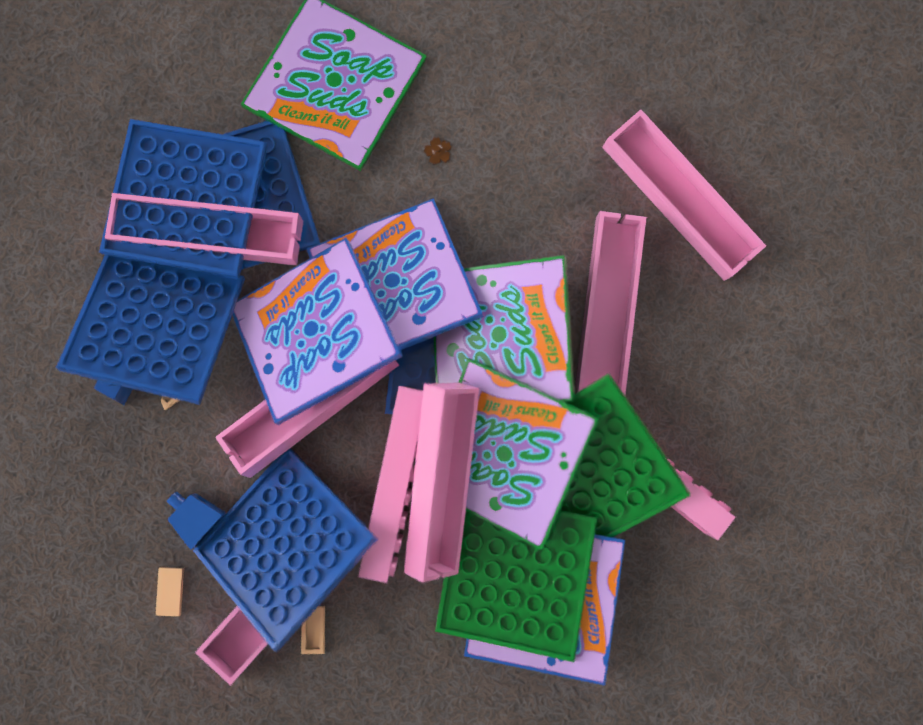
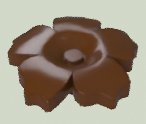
(438, 151)

